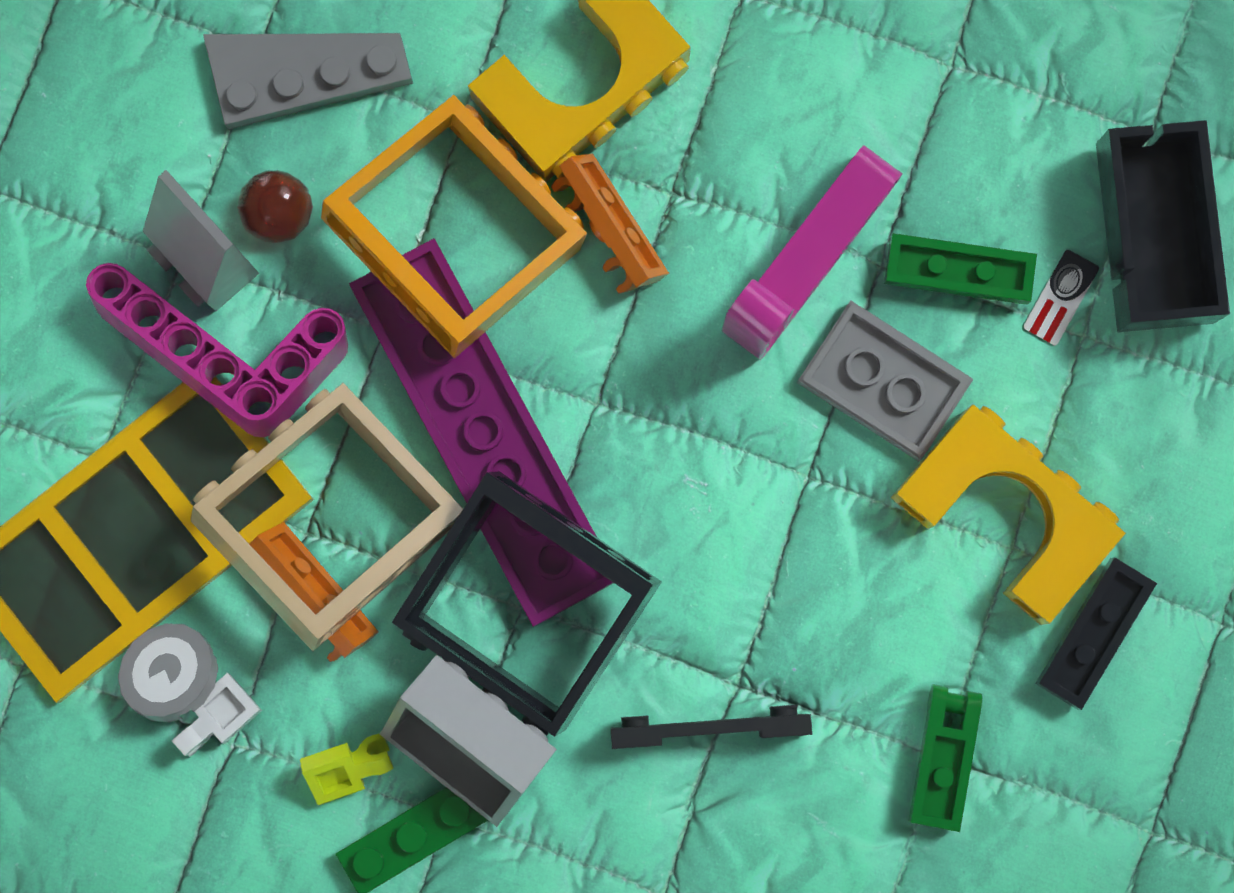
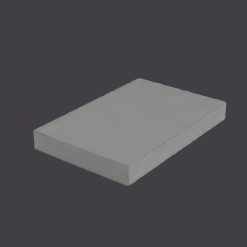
(885, 381)

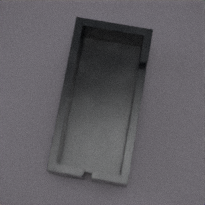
(1162, 226)

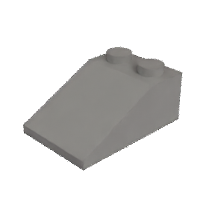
(194, 246)

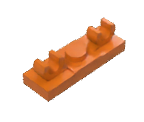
(611, 222)
(311, 584)

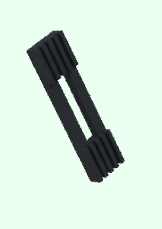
(782, 722)

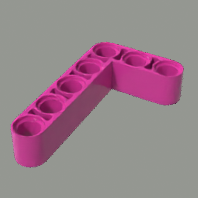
(772, 302)
(213, 358)

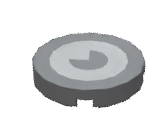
(167, 672)

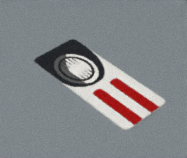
(1061, 297)

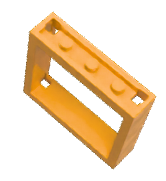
(398, 273)

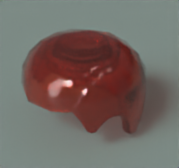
(274, 206)

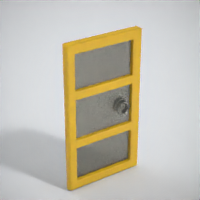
(117, 541)

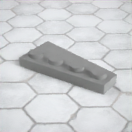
(291, 73)

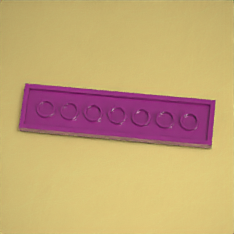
(479, 430)

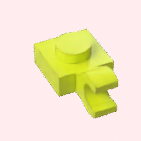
(341, 772)

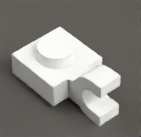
(222, 714)

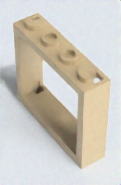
(250, 466)

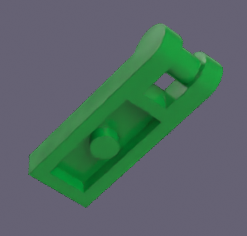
(945, 760)

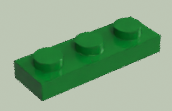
(960, 269)
(408, 839)

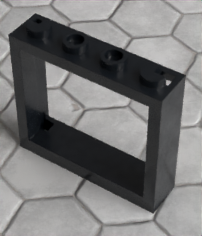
(429, 634)

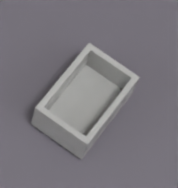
(467, 739)

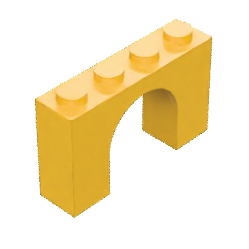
(550, 132)
(1075, 530)

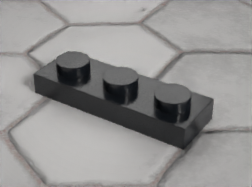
(1096, 633)

